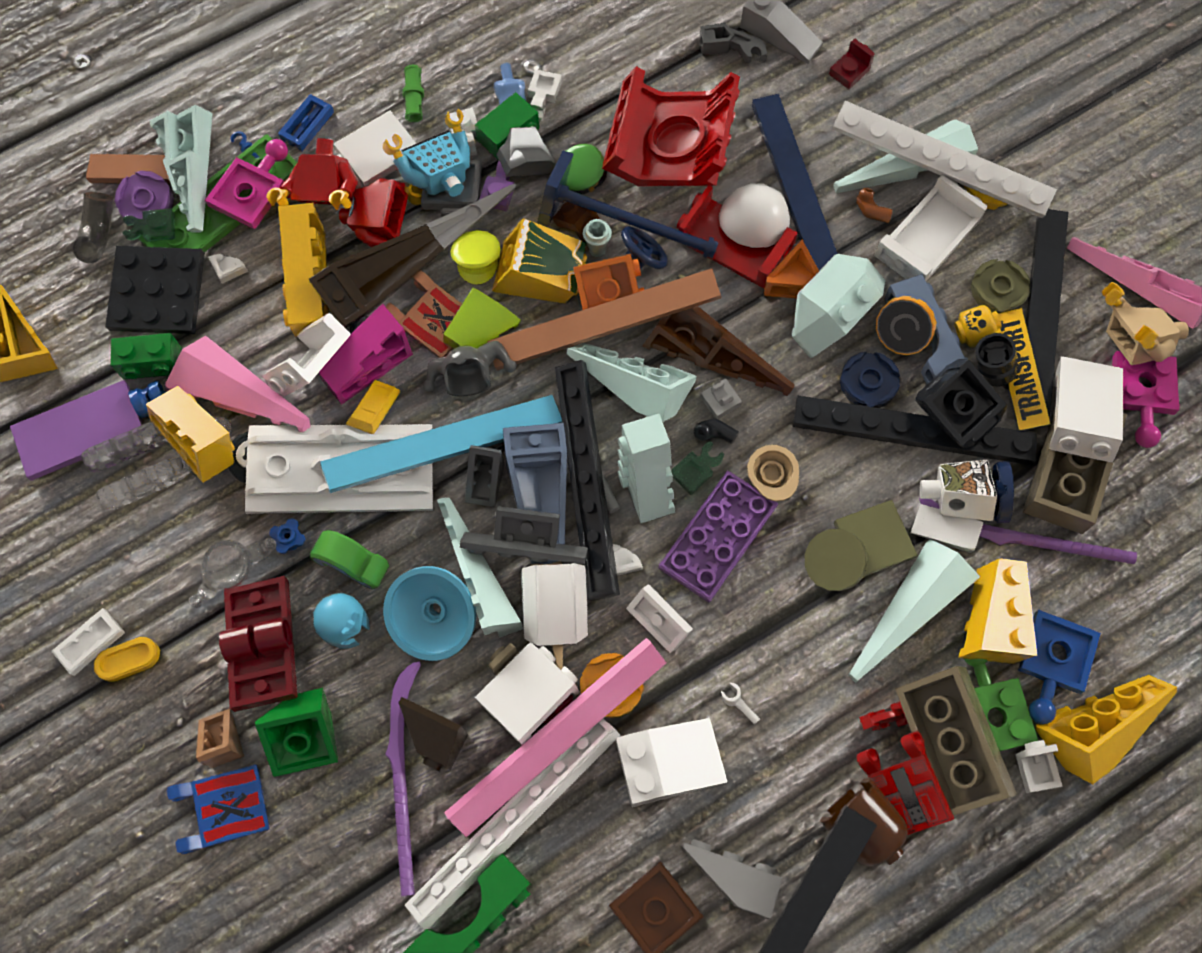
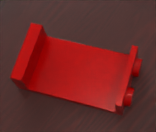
(748, 262)

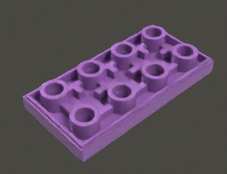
(65, 432)
(717, 536)

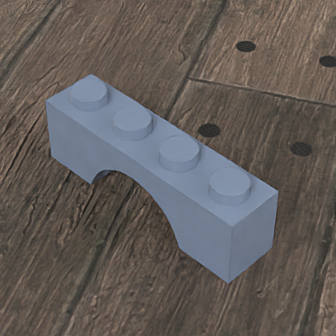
(944, 342)

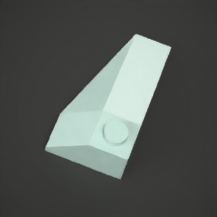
(638, 385)

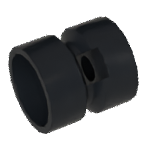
(997, 359)

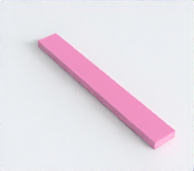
(555, 738)

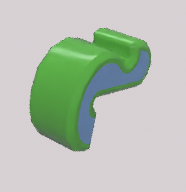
(349, 558)

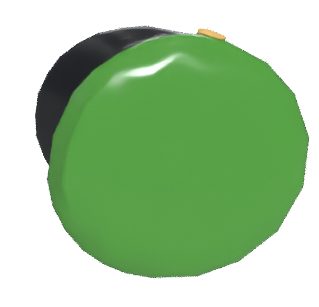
(585, 169)

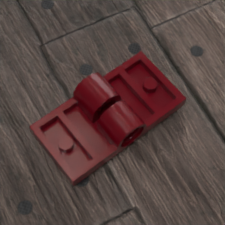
(259, 644)

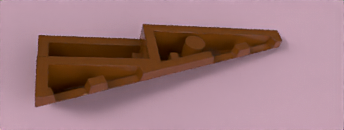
(709, 345)

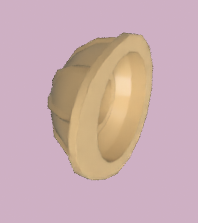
(774, 472)

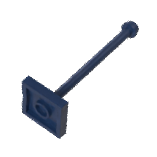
(557, 192)

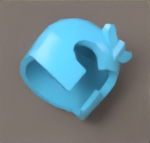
(339, 619)

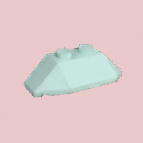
(835, 301)

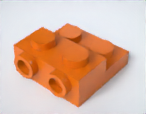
(607, 280)

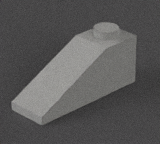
(780, 27)

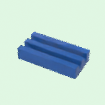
(310, 124)

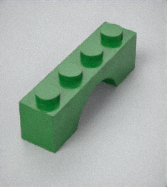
(500, 889)

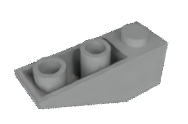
(744, 886)

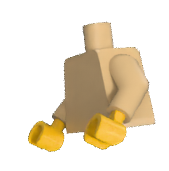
(1141, 332)

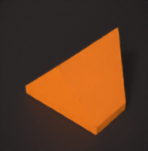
(791, 273)

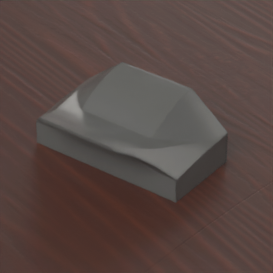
(525, 153)

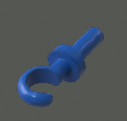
(243, 143)

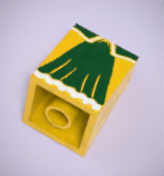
(539, 263)

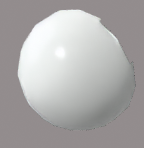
(754, 216)

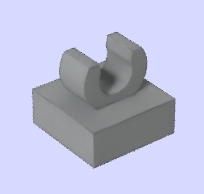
(721, 399)

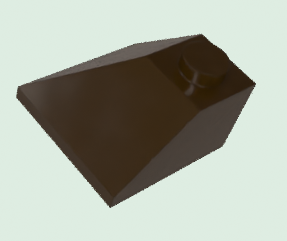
(433, 735)

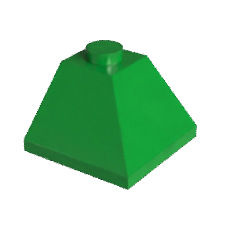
(298, 734)

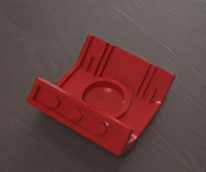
(670, 134)

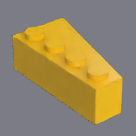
(302, 257)

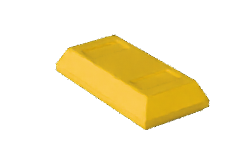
(373, 407)

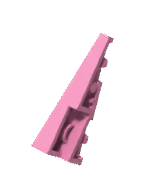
(1172, 294)

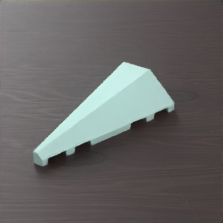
(186, 160)
(491, 603)

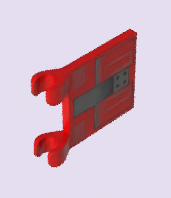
(910, 785)

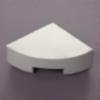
(227, 267)
(626, 561)

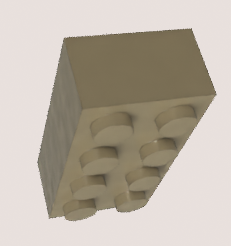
(1067, 487)
(957, 739)

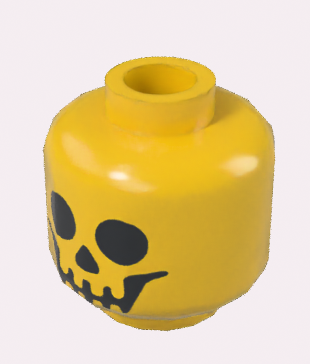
(976, 324)

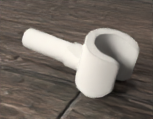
(739, 703)

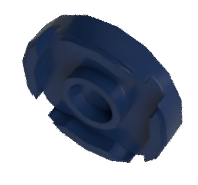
(870, 379)
(1004, 488)

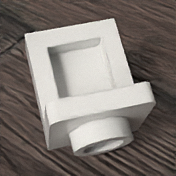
(1038, 767)

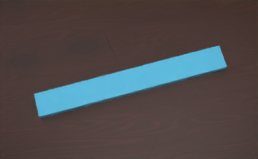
(434, 444)

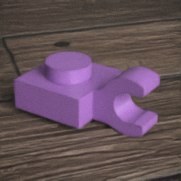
(495, 184)

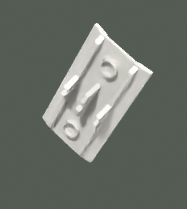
(288, 477)

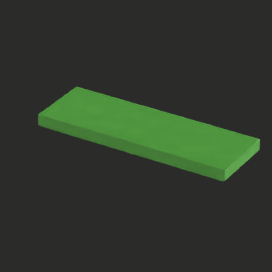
(216, 223)

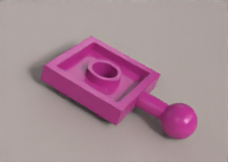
(246, 176)
(1160, 398)

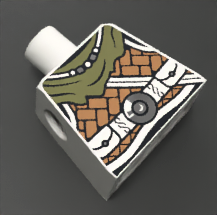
(963, 490)

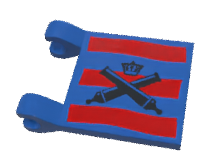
(225, 807)

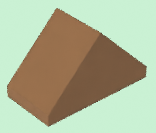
(218, 740)

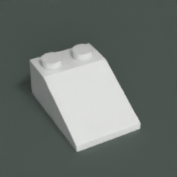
(670, 761)

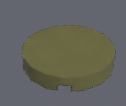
(1000, 285)
(836, 560)

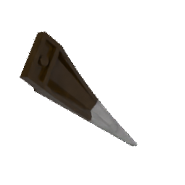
(371, 276)

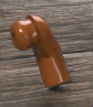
(870, 209)

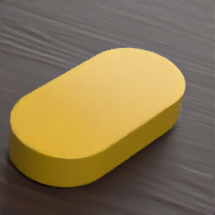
(126, 659)

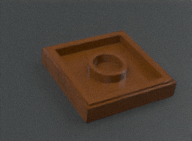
(656, 910)

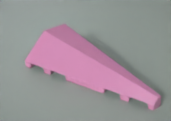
(216, 376)

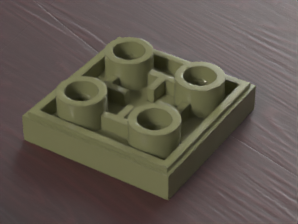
(881, 534)

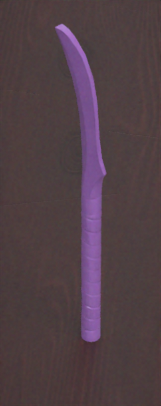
(1004, 536)
(396, 755)

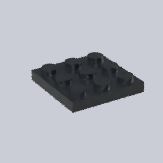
(155, 289)

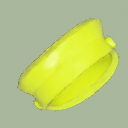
(476, 256)

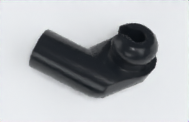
(715, 428)

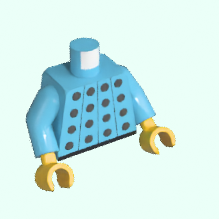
(435, 162)

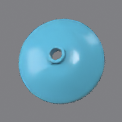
(416, 624)

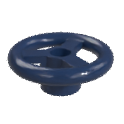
(641, 246)

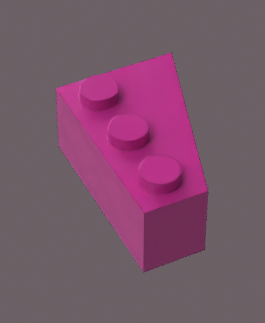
(366, 355)

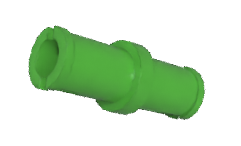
(413, 93)

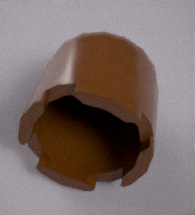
(891, 828)

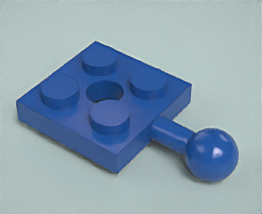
(1068, 673)

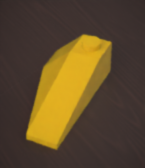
(1103, 730)

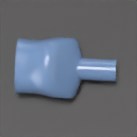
(508, 86)

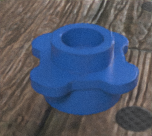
(293, 542)

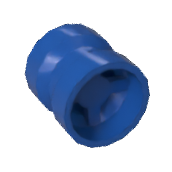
(140, 398)

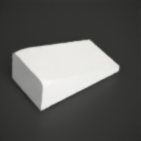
(947, 530)

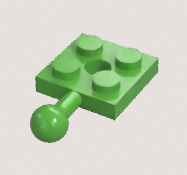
(1010, 701)

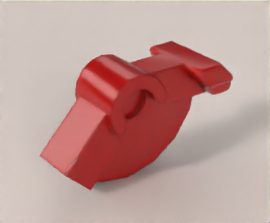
(882, 719)

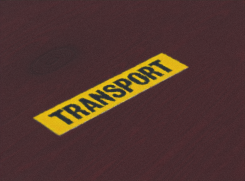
(1026, 386)

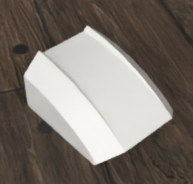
(554, 604)

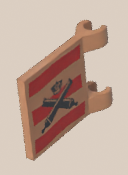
(429, 316)

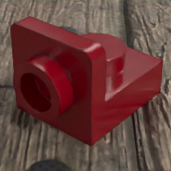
(853, 64)

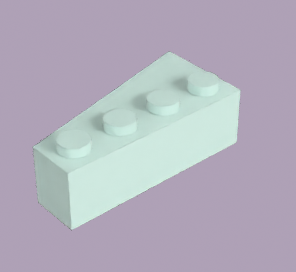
(646, 467)

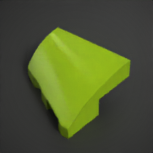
(479, 321)

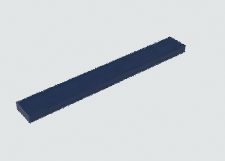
(794, 178)

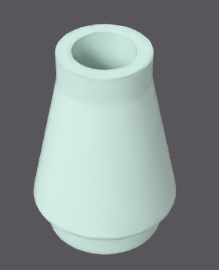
(597, 235)

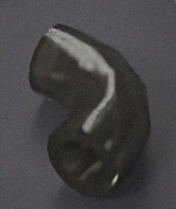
(93, 227)

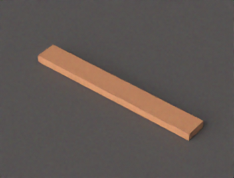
(610, 317)

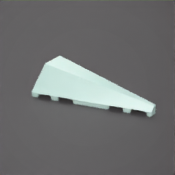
(893, 169)
(929, 587)

